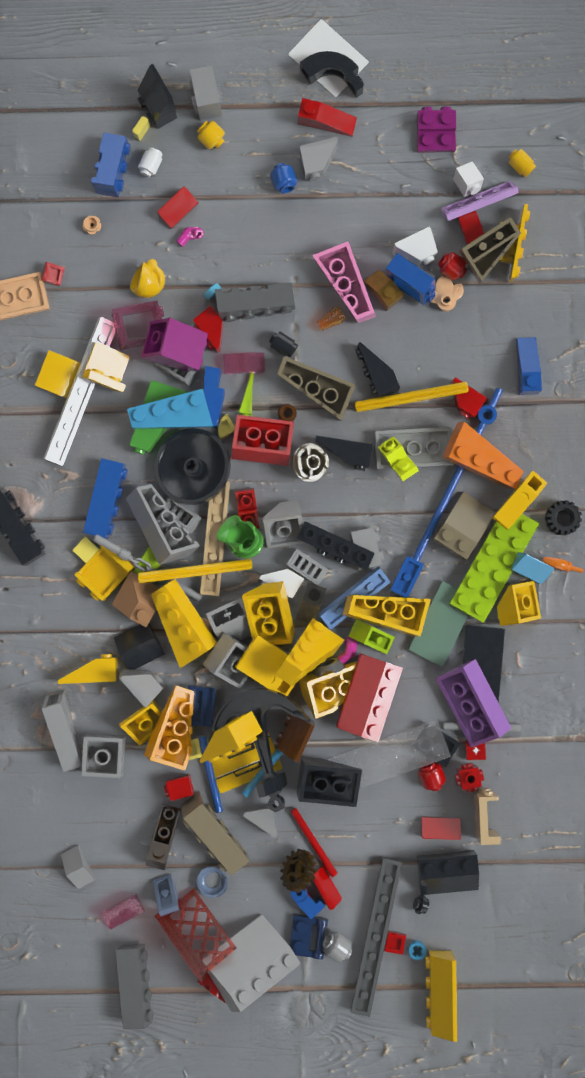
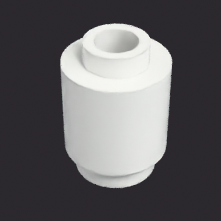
(150, 162)

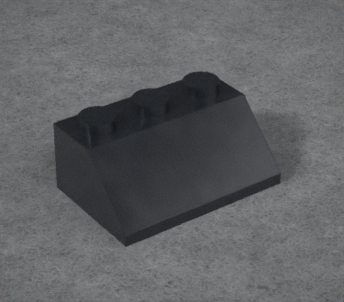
(448, 872)

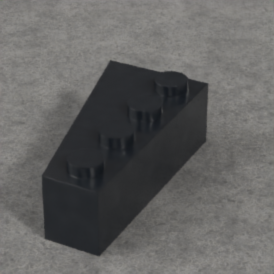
(19, 532)

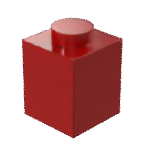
(179, 787)

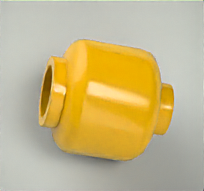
(210, 134)

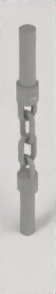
(126, 555)

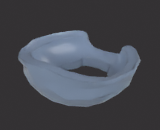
(211, 892)

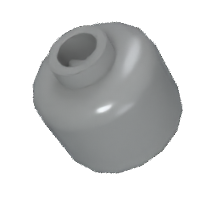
(337, 947)

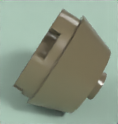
(309, 462)

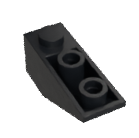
(380, 374)

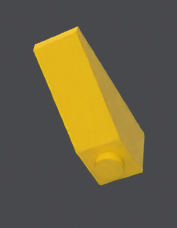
(99, 670)

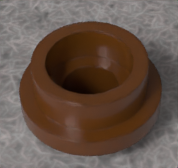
(287, 407)

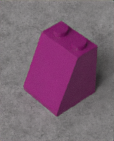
(174, 344)

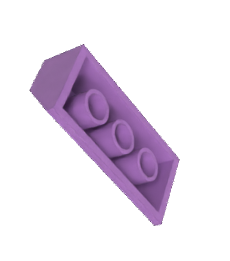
(473, 703)

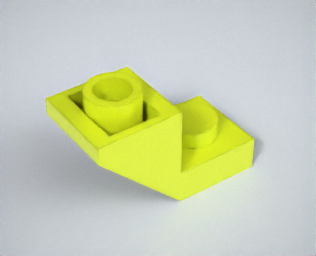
(397, 458)

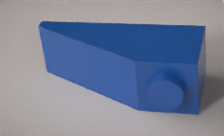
(528, 366)

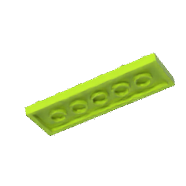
(492, 568)

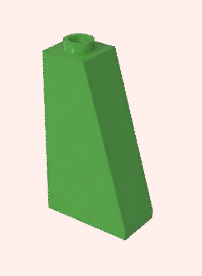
(146, 439)

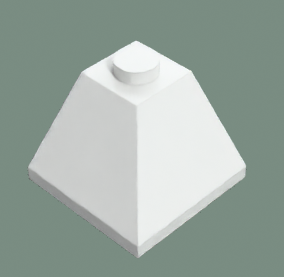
(418, 247)

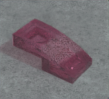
(244, 363)

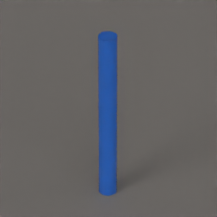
(211, 777)

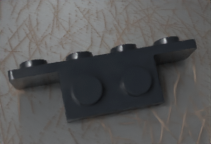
(331, 544)

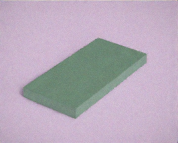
(440, 627)

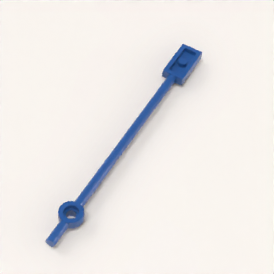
(412, 567)

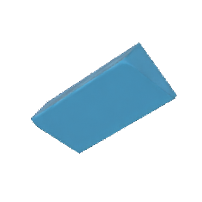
(531, 568)

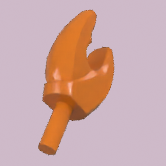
(560, 564)

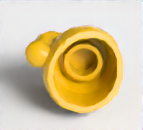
(148, 280)

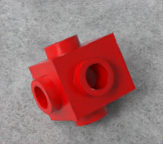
(463, 773)

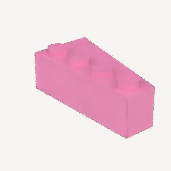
(343, 274)

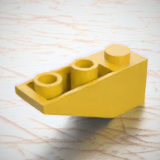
(519, 499)

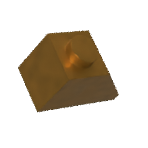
(384, 289)

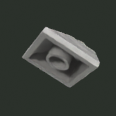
(317, 157)
(283, 524)
(142, 684)

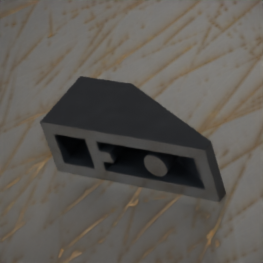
(351, 452)

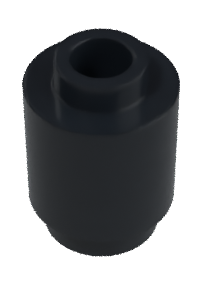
(283, 344)

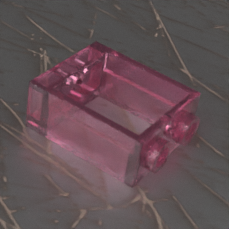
(117, 317)

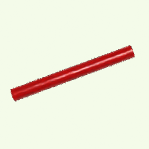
(314, 843)

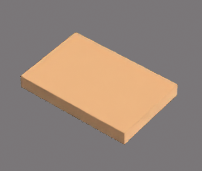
(22, 296)

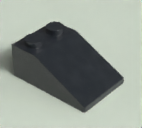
(156, 98)
(328, 782)

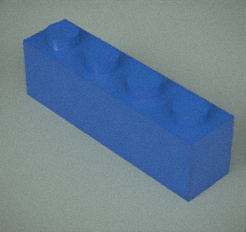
(105, 497)

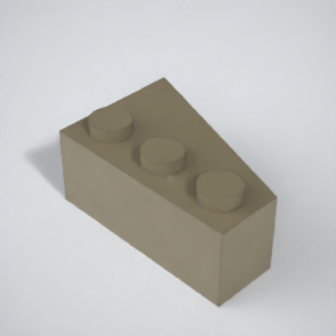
(489, 248)

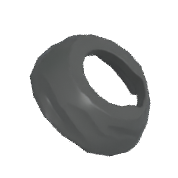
(330, 664)

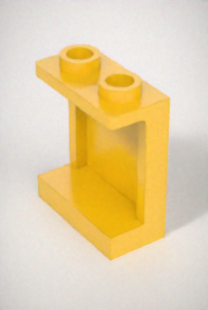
(103, 573)

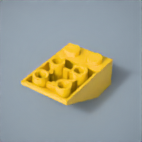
(262, 662)
(232, 737)

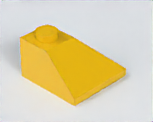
(519, 604)

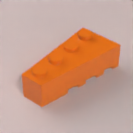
(479, 456)

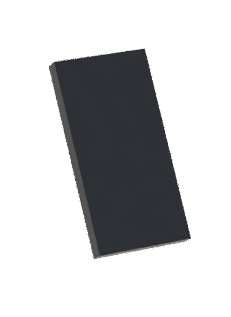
(487, 648)

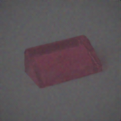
(122, 911)

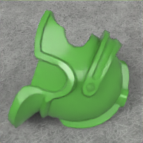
(241, 537)

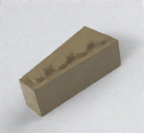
(321, 387)
(213, 834)

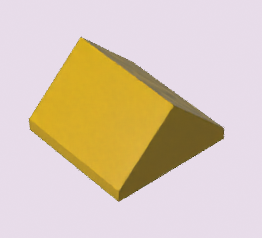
(142, 723)

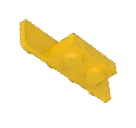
(515, 251)

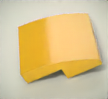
(57, 374)

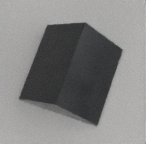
(138, 646)

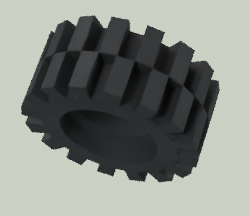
(574, 517)

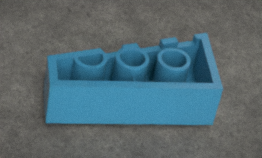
(179, 411)

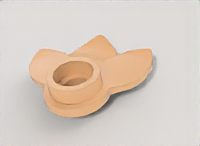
(446, 290)

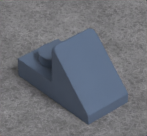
(166, 895)

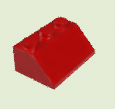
(262, 440)

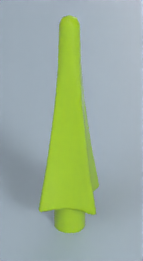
(246, 406)

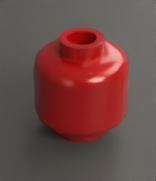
(452, 266)
(432, 776)

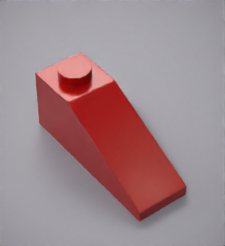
(325, 117)

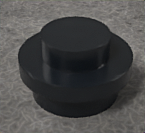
(421, 904)

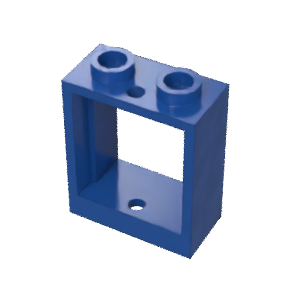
(411, 279)

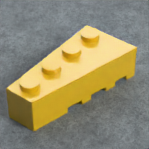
(393, 613)
(182, 623)
(309, 651)

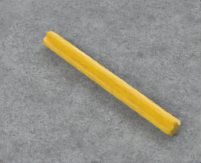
(412, 396)
(194, 571)

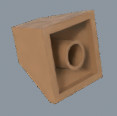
(136, 600)

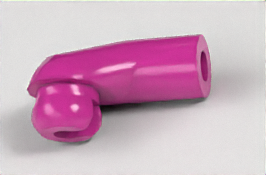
(190, 233)
(350, 650)

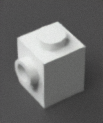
(468, 179)

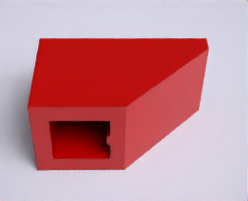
(212, 324)

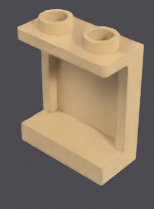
(483, 835)

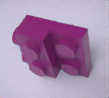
(436, 130)

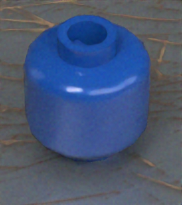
(283, 178)

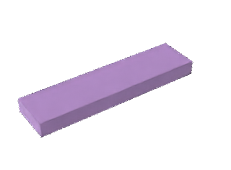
(479, 200)

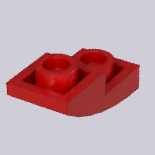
(470, 226)
(247, 506)

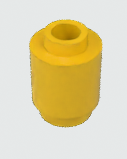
(521, 162)

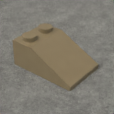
(464, 526)

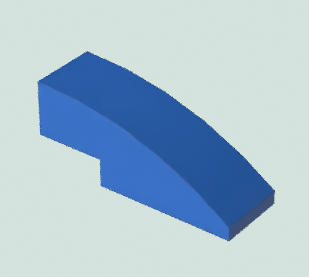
(213, 394)

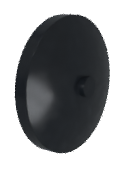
(192, 466)

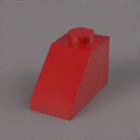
(469, 402)

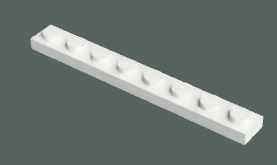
(77, 398)

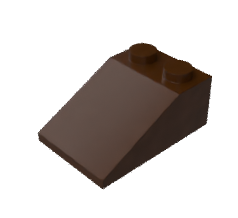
(295, 737)

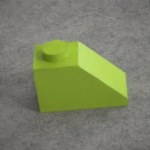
(371, 636)

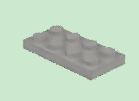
(422, 446)

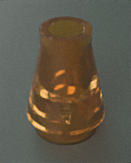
(331, 318)

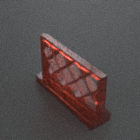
(185, 947)

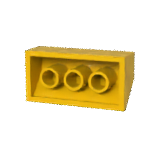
(442, 995)

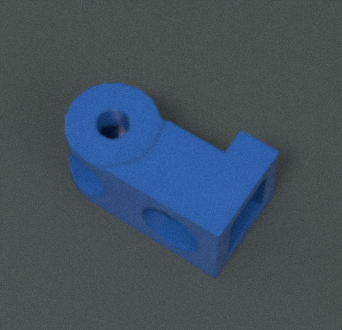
(308, 903)

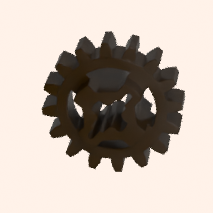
(298, 870)

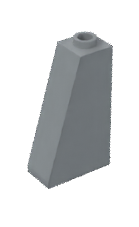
(62, 731)

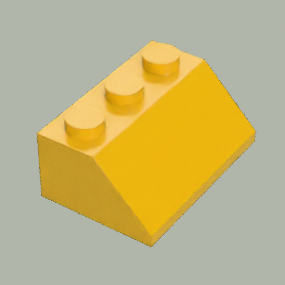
(269, 613)

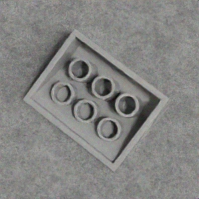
(254, 966)

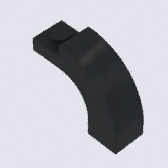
(335, 64)

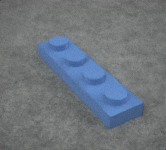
(367, 586)

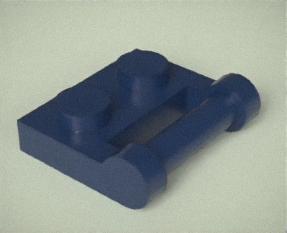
(302, 933)

